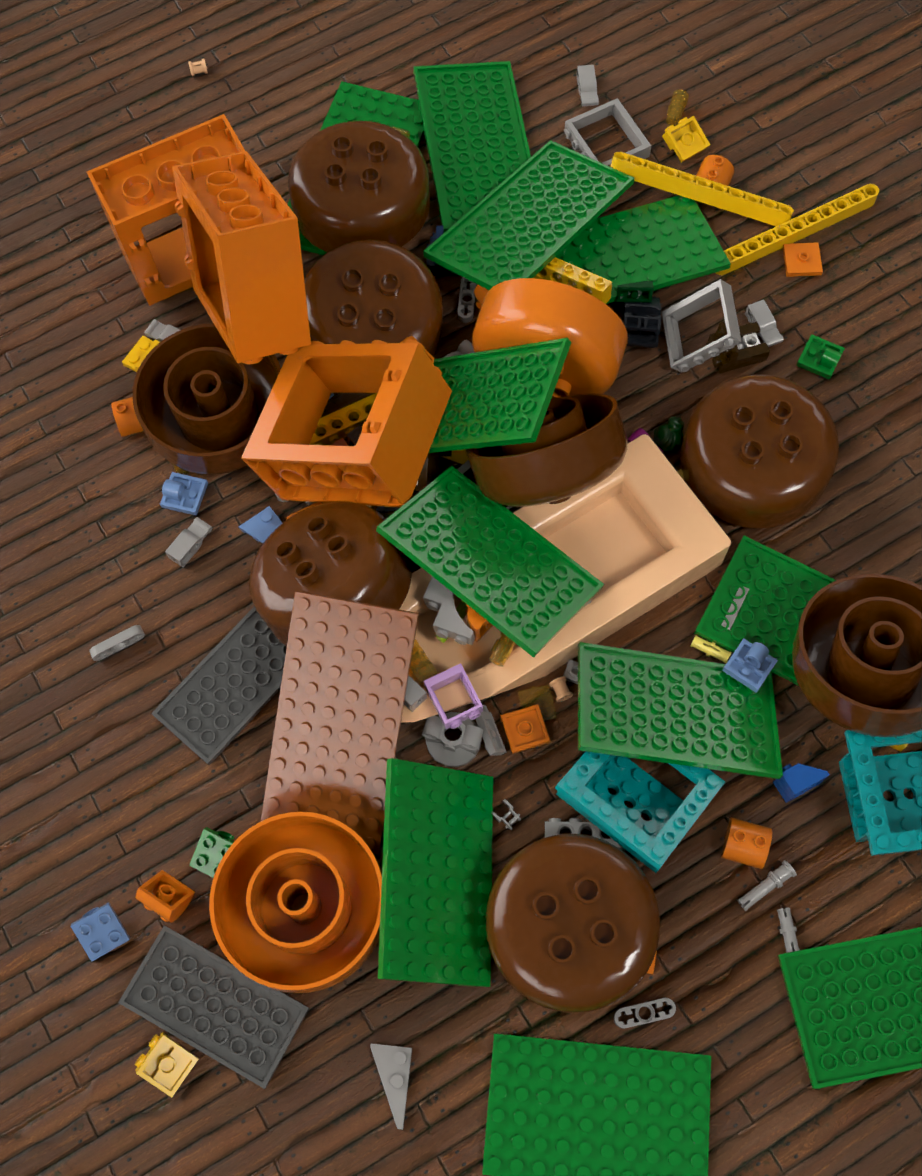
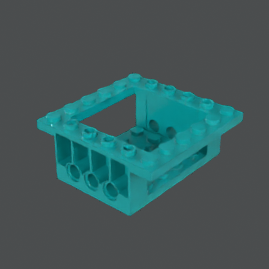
(670, 817)
(884, 824)

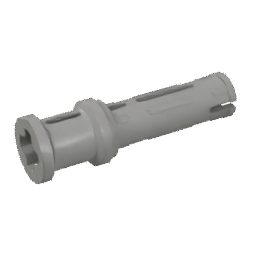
(773, 880)

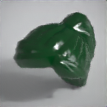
(669, 435)

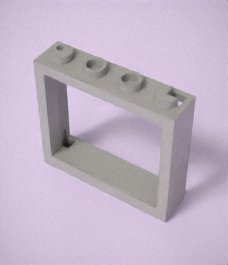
(615, 108)
(691, 304)

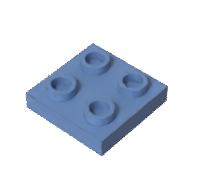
(183, 493)
(750, 664)
(100, 931)

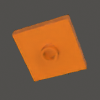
(802, 259)
(525, 728)

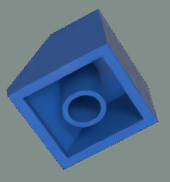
(798, 780)

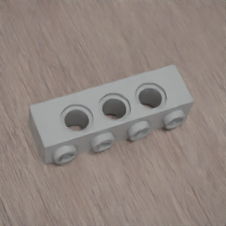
(575, 826)

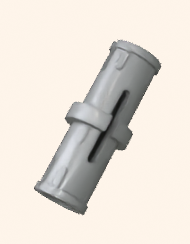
(788, 930)

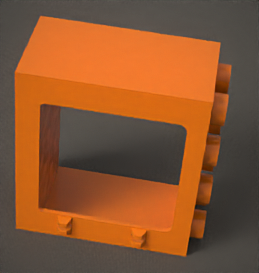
(143, 190)
(243, 255)
(392, 440)

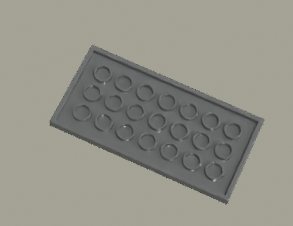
(225, 688)
(214, 1006)

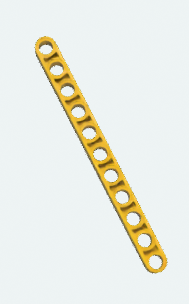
(702, 189)
(800, 227)

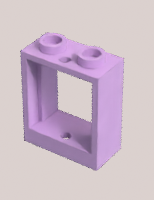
(445, 678)

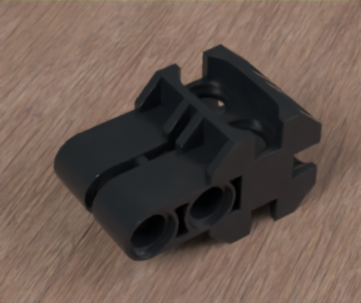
(642, 323)

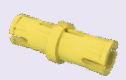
(710, 649)

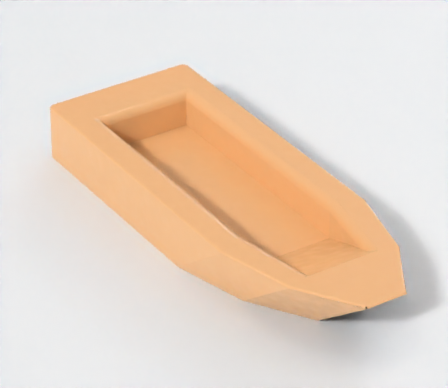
(632, 532)

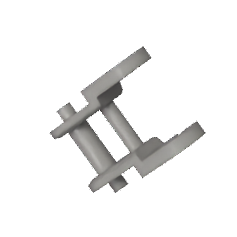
(508, 824)

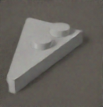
(394, 1070)

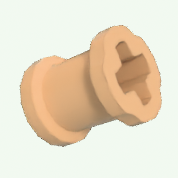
(198, 67)
(561, 689)

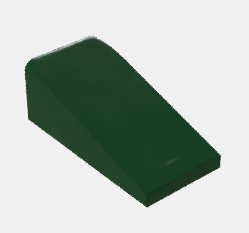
(635, 292)

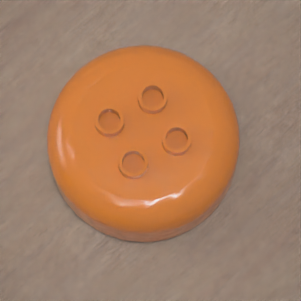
(547, 310)
(297, 902)

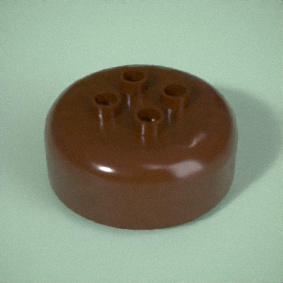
(359, 185)
(372, 294)
(201, 401)
(574, 451)
(759, 451)
(331, 554)
(863, 654)
(572, 923)

